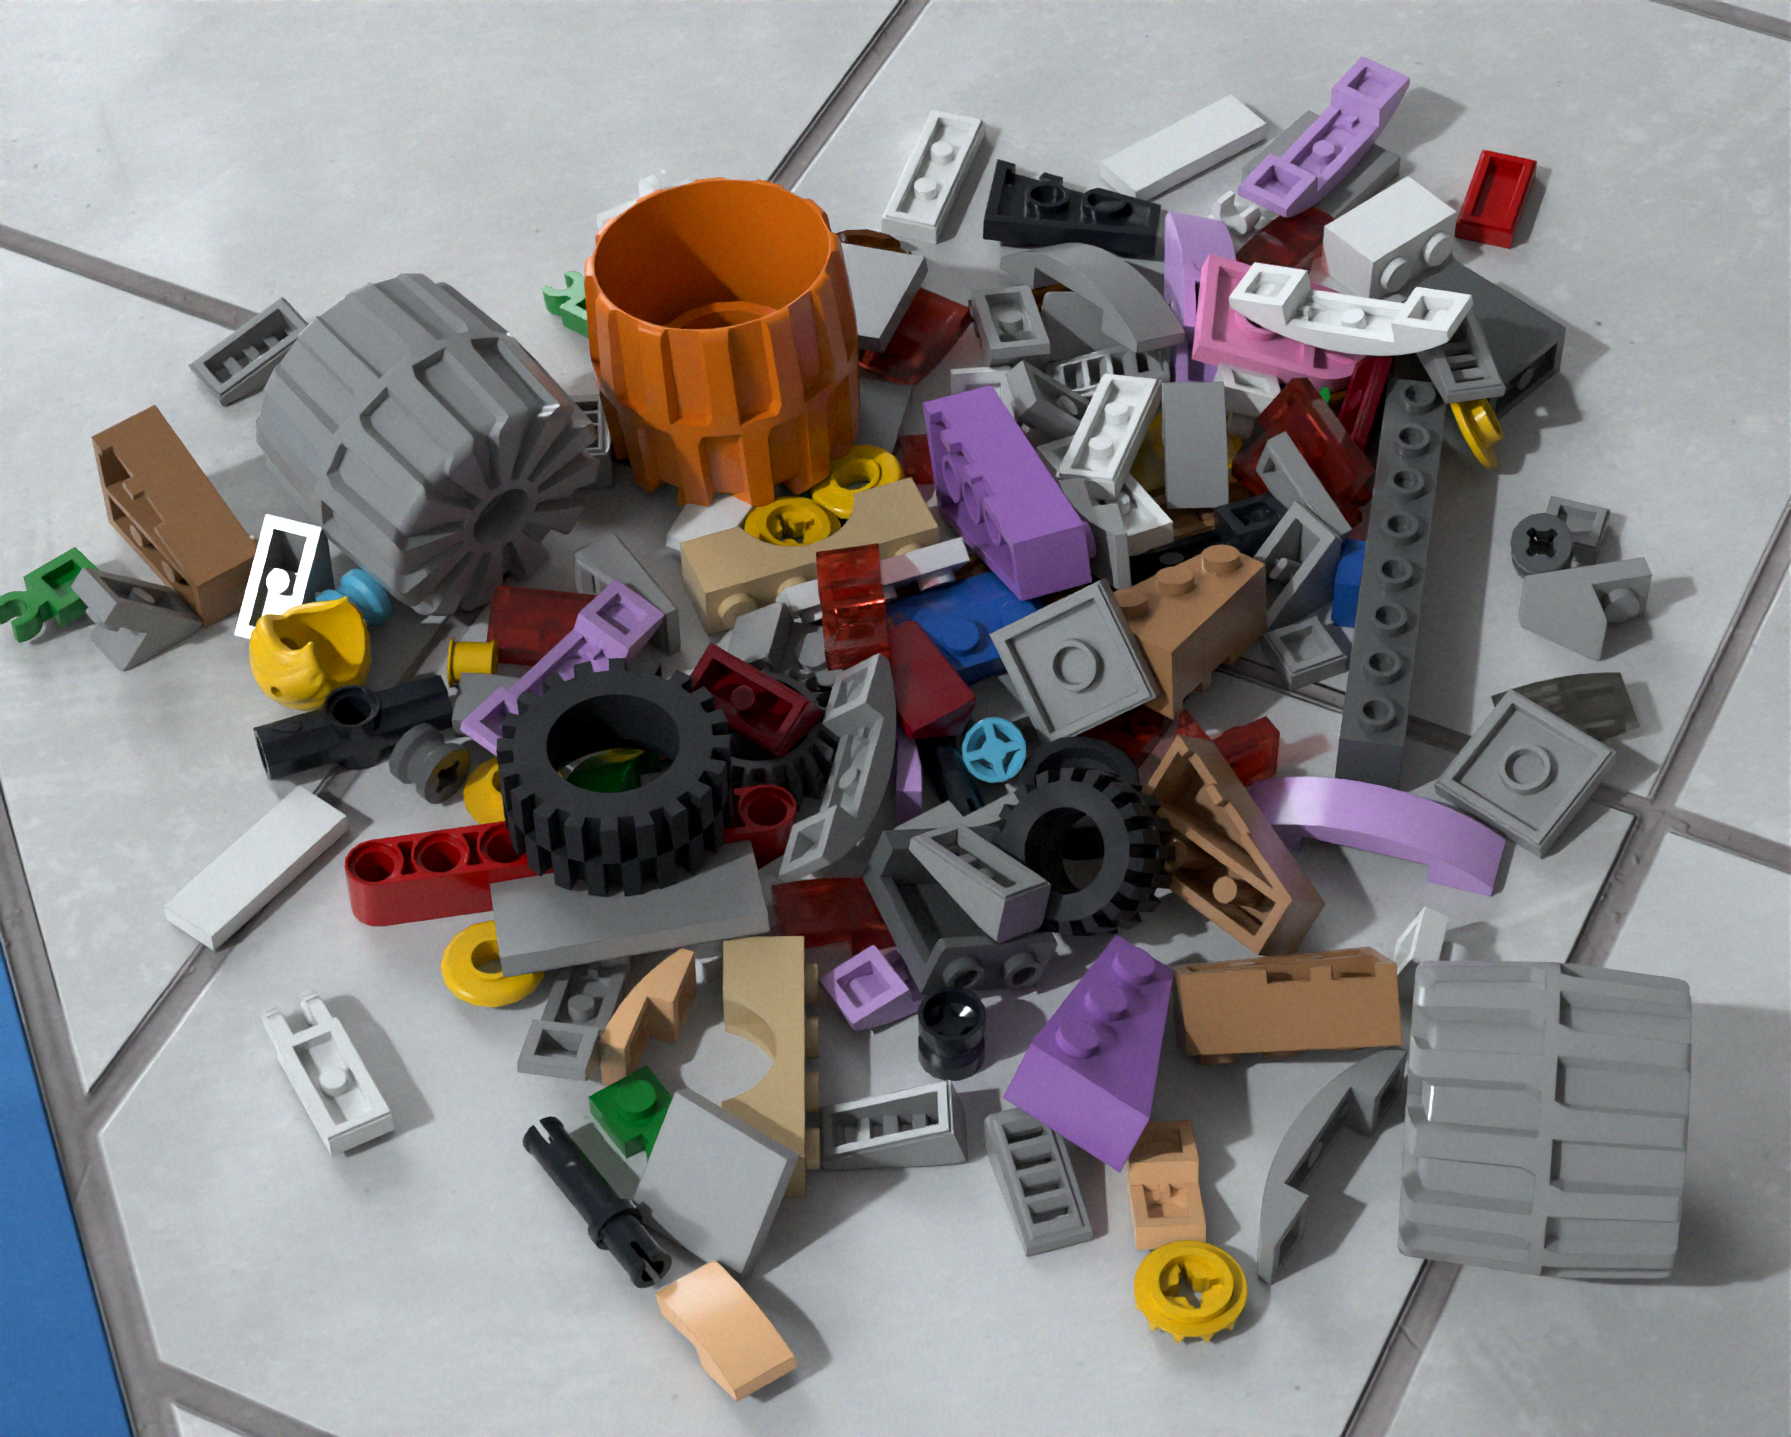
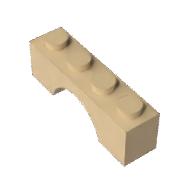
(738, 573)
(766, 1004)

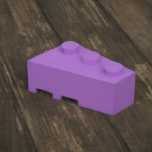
(1100, 1055)

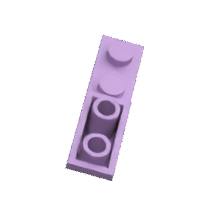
(1187, 246)

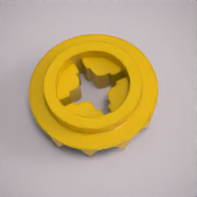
(792, 516)
(1207, 1271)

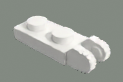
(329, 1076)

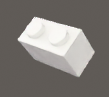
(1388, 240)

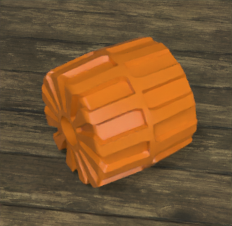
(724, 340)

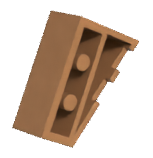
(173, 515)
(1195, 620)
(1228, 852)
(1286, 1004)

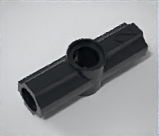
(352, 727)

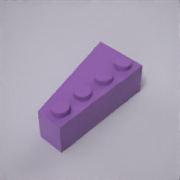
(1004, 496)

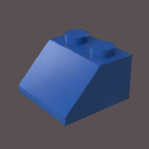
(962, 617)

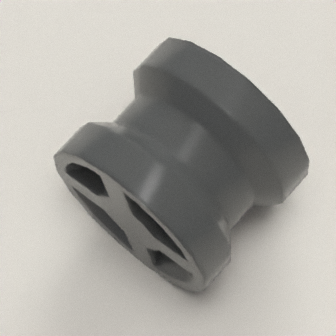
(1541, 557)
(430, 763)

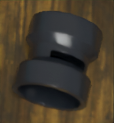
(951, 1033)

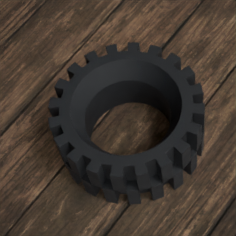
(621, 833)

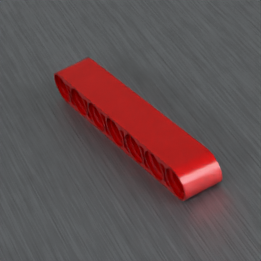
(452, 868)

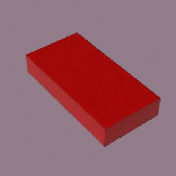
(1495, 199)

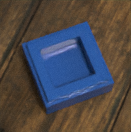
(1348, 583)

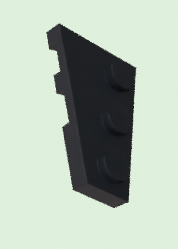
(1049, 214)

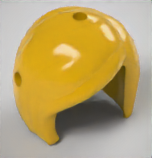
(310, 652)

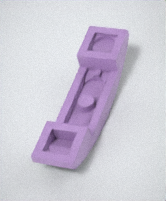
(1332, 145)
(609, 627)
(1383, 822)

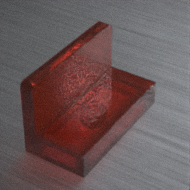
(1321, 442)

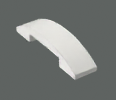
(1343, 323)

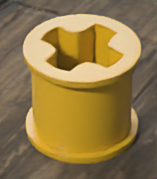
(471, 658)

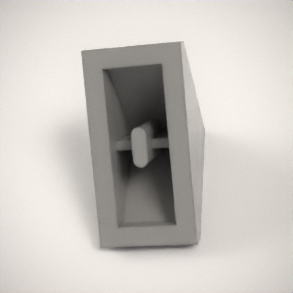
(1299, 566)

